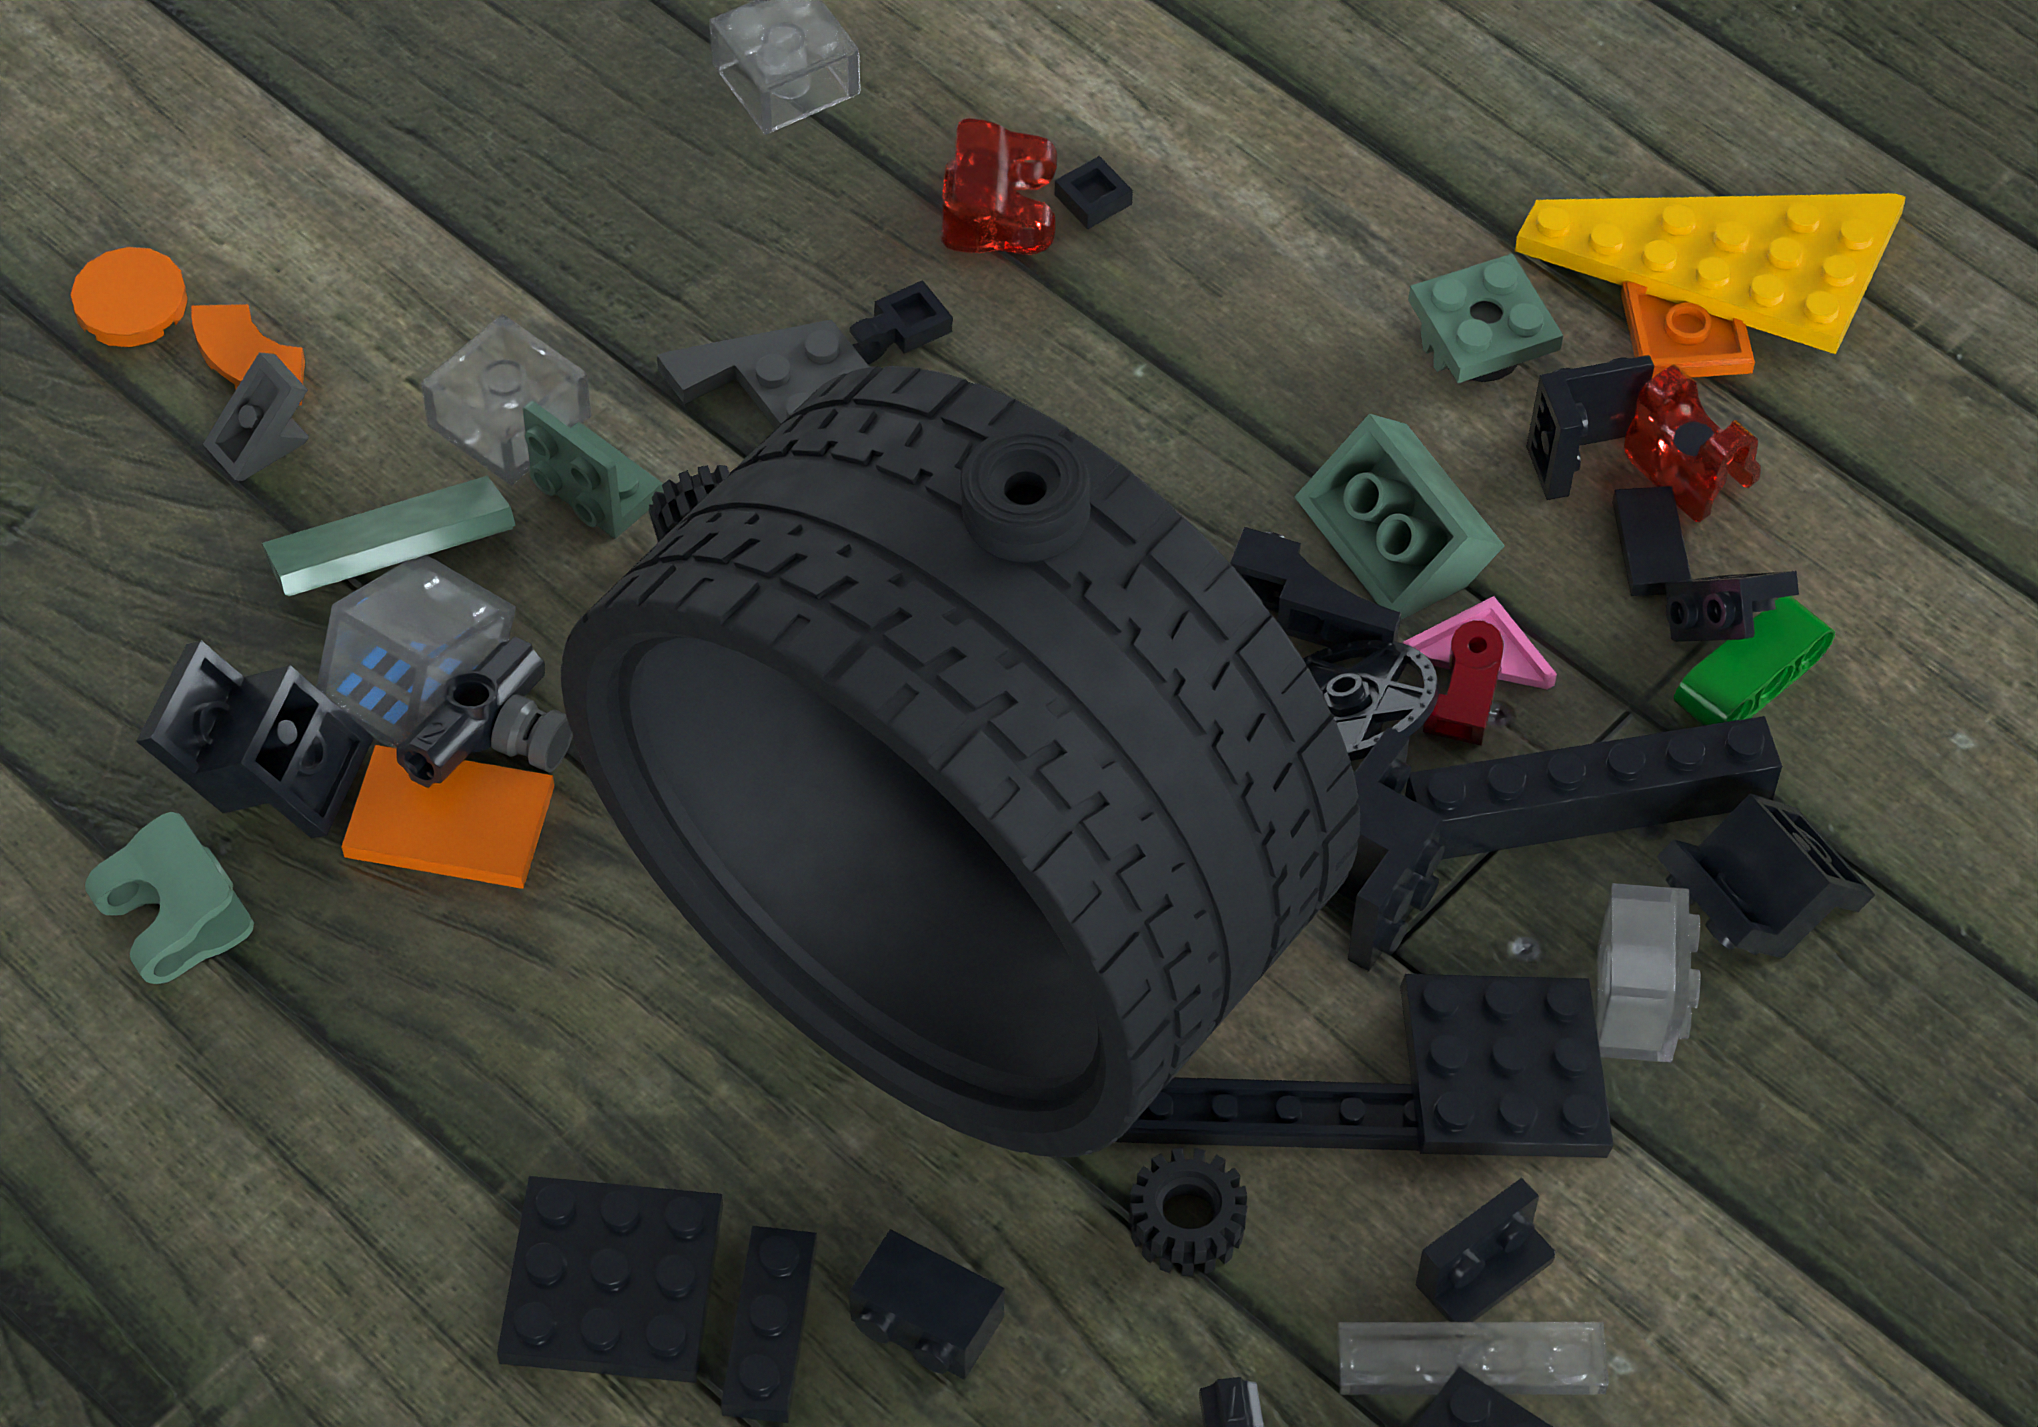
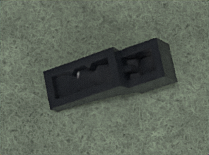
(1306, 600)

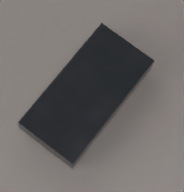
(1650, 538)

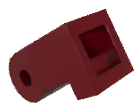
(1475, 670)

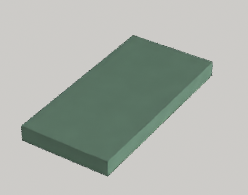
(388, 535)

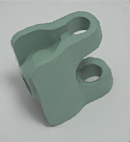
(195, 896)

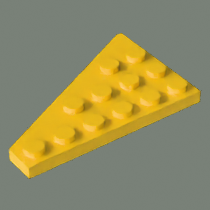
(1767, 260)

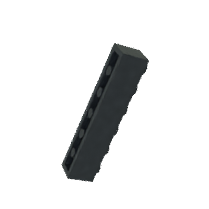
(1599, 786)

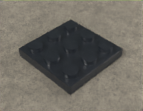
(1505, 1066)
(611, 1279)

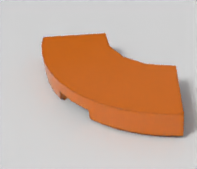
(232, 342)

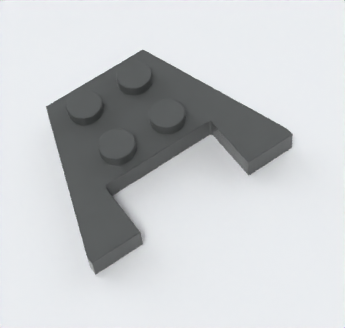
(773, 367)

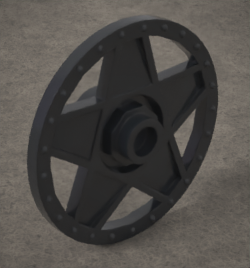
(1370, 692)

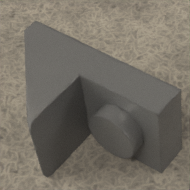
(258, 419)

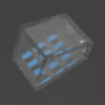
(403, 640)

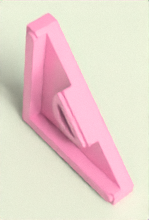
(1520, 658)

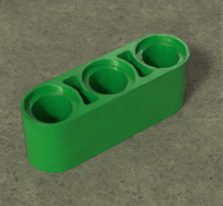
(1753, 671)

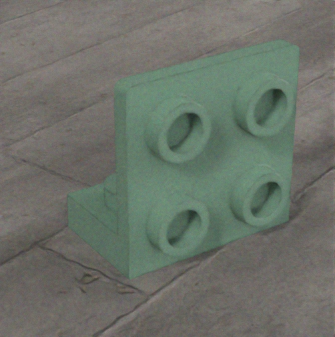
(586, 472)

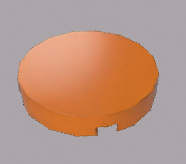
(129, 296)

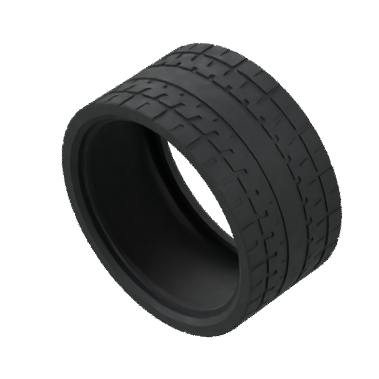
(957, 800)

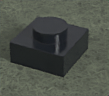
(1093, 192)

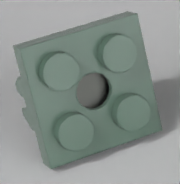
(1484, 320)

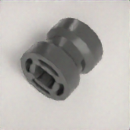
(532, 733)

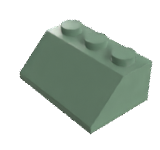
(1398, 518)

